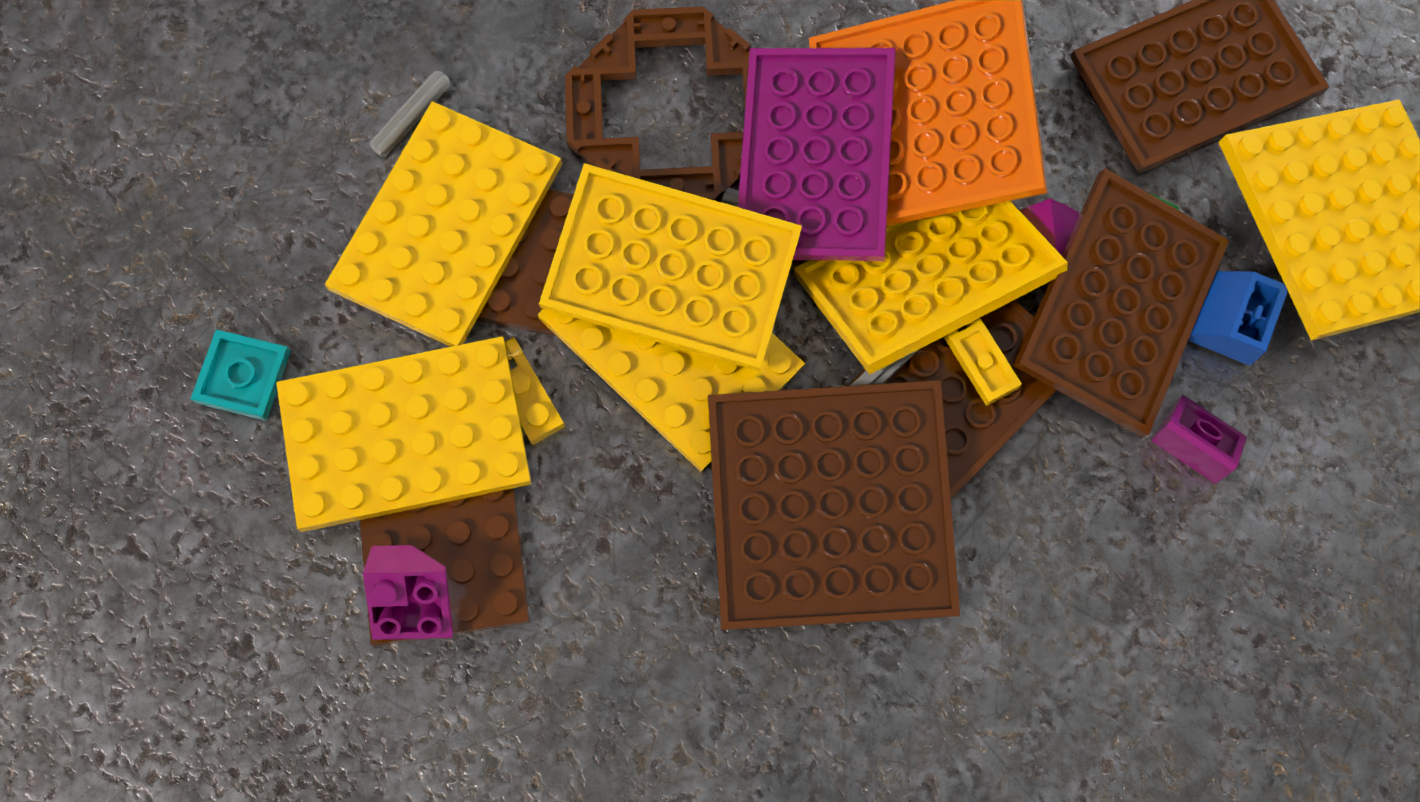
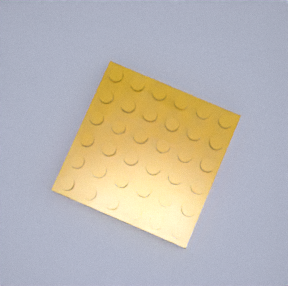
(1337, 212)

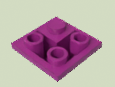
(406, 594)

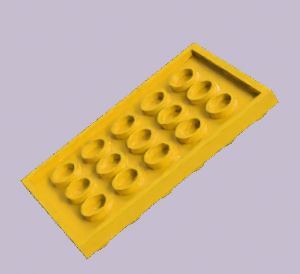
(444, 225)
(671, 267)
(932, 280)
(669, 382)
(402, 434)

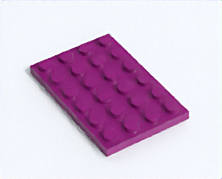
(821, 146)

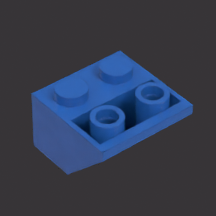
(1239, 315)

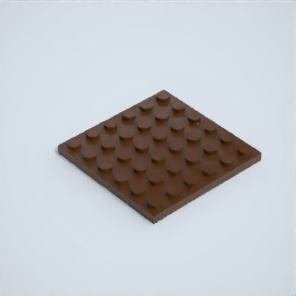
(832, 505)

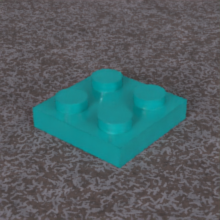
(240, 375)

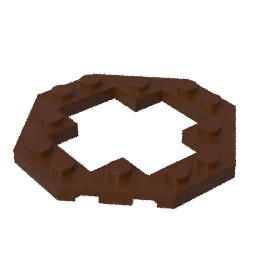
(616, 60)

